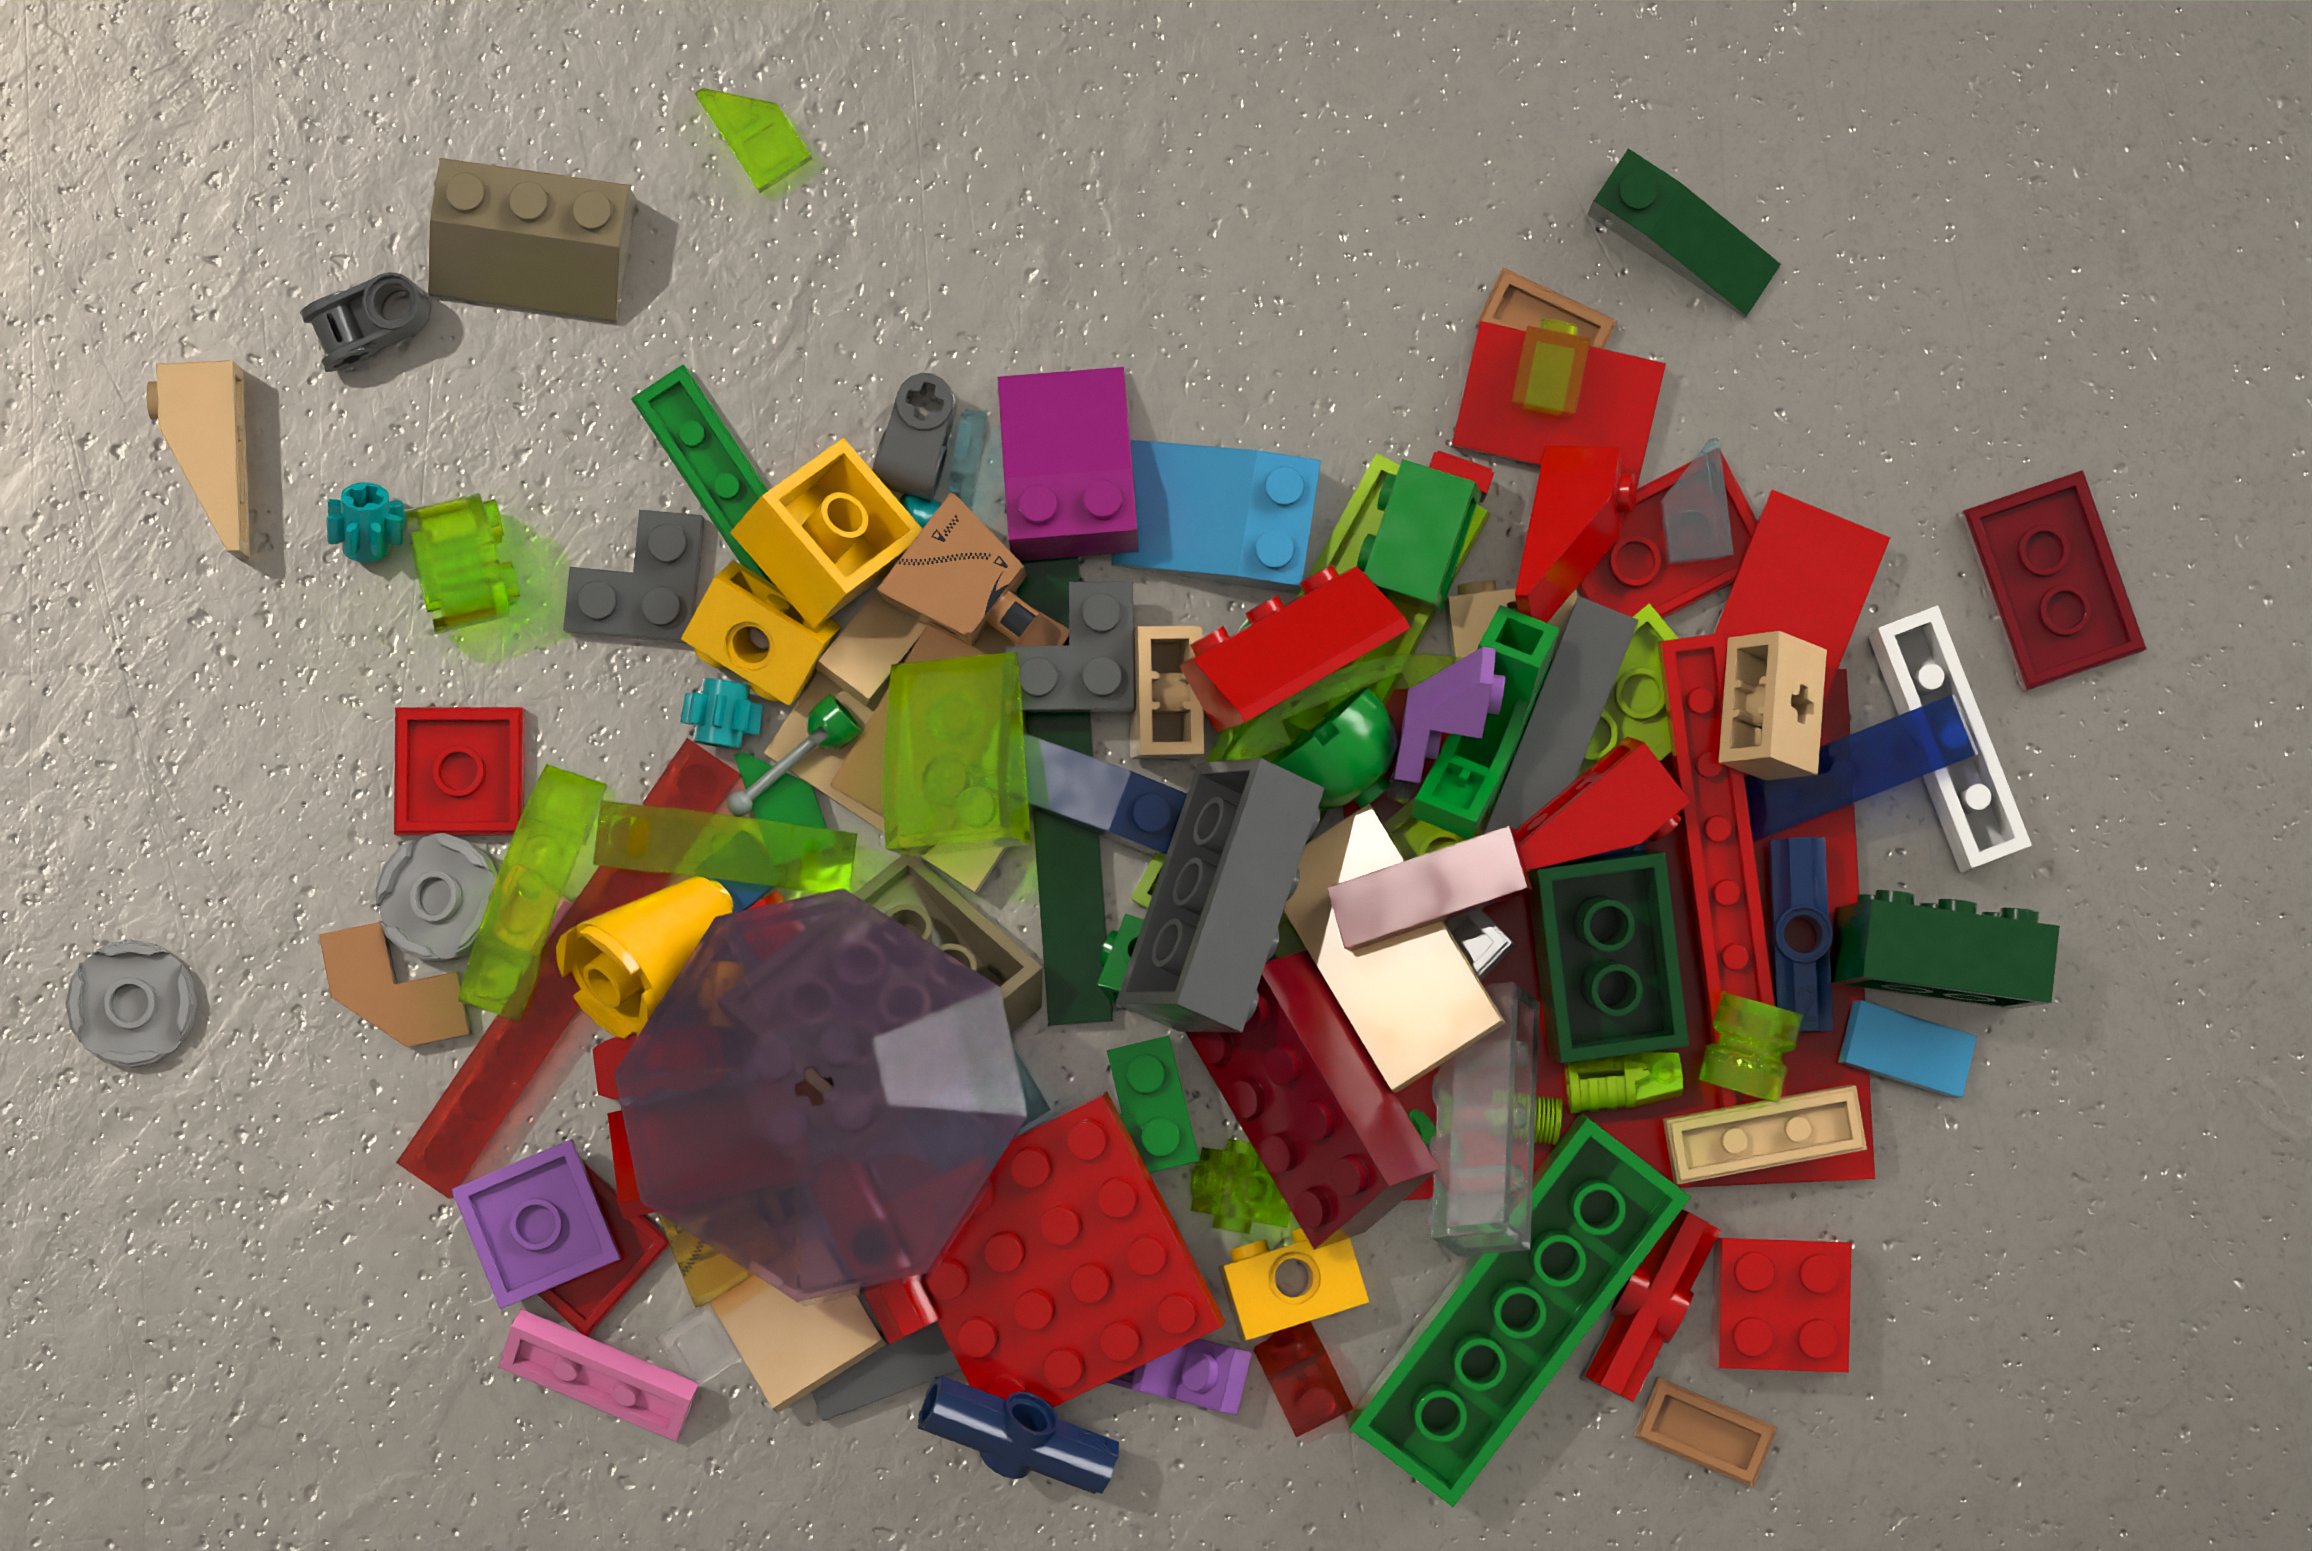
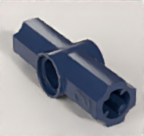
(1800, 891)
(1018, 1435)

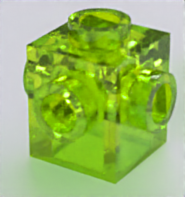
(1236, 1189)

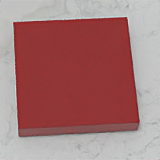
(459, 770)
(593, 1296)

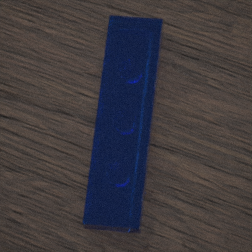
(1863, 767)

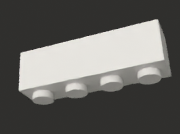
(1970, 794)

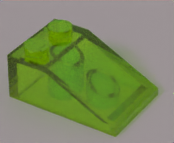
(955, 756)

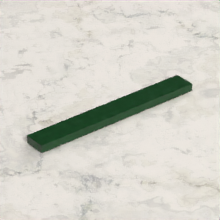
(1065, 853)

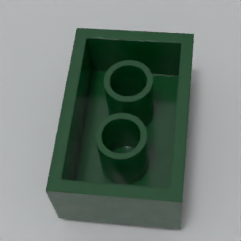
(1944, 950)
(1607, 956)

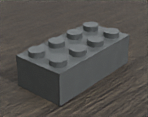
(1221, 896)

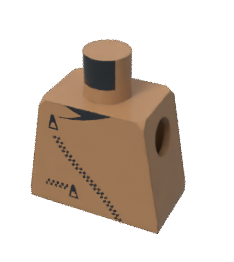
(960, 578)

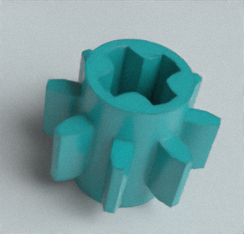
(365, 522)
(722, 713)

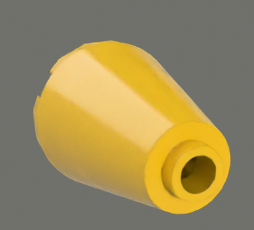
(637, 951)

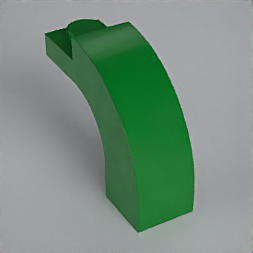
(1471, 768)

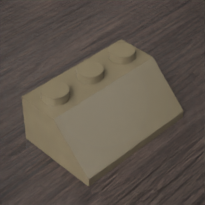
(529, 239)

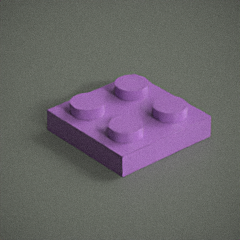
(536, 1224)

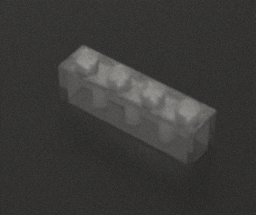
(1487, 1134)

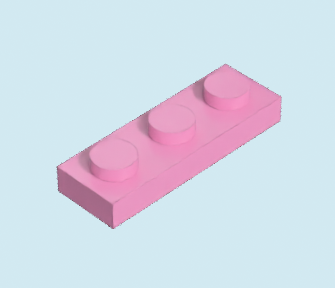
(598, 1375)

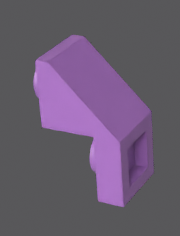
(1449, 703)
(1196, 1374)

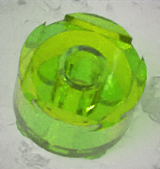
(460, 562)

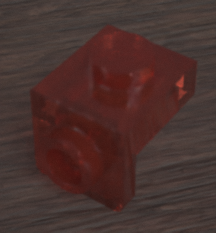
(1302, 1377)

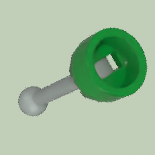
(828, 727)

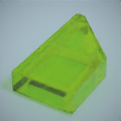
(756, 136)

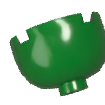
(1346, 751)

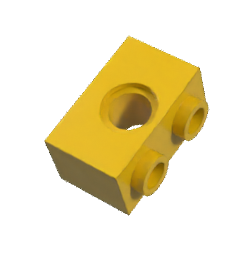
(722, 640)
(1260, 1306)

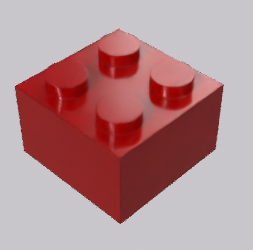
(1781, 1305)

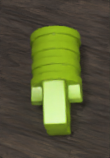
(1623, 1081)

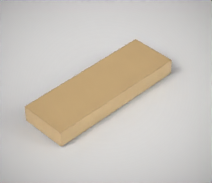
(1764, 1134)

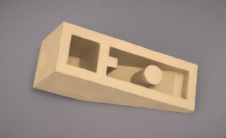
(204, 426)

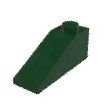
(1683, 233)

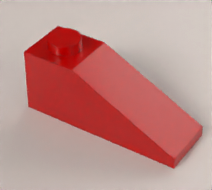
(1571, 523)
(1605, 809)

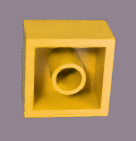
(827, 532)

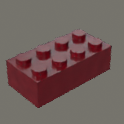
(1316, 1105)

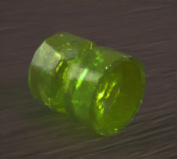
(1750, 1047)

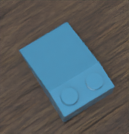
(1222, 514)

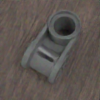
(362, 320)
(915, 449)

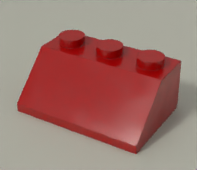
(1290, 645)

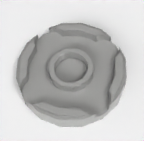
(435, 896)
(131, 1003)

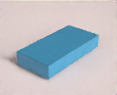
(1907, 1049)

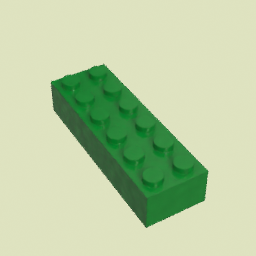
(1517, 1313)

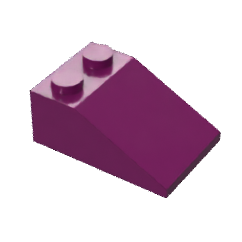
(1067, 464)

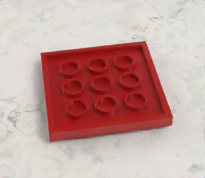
(1068, 1265)

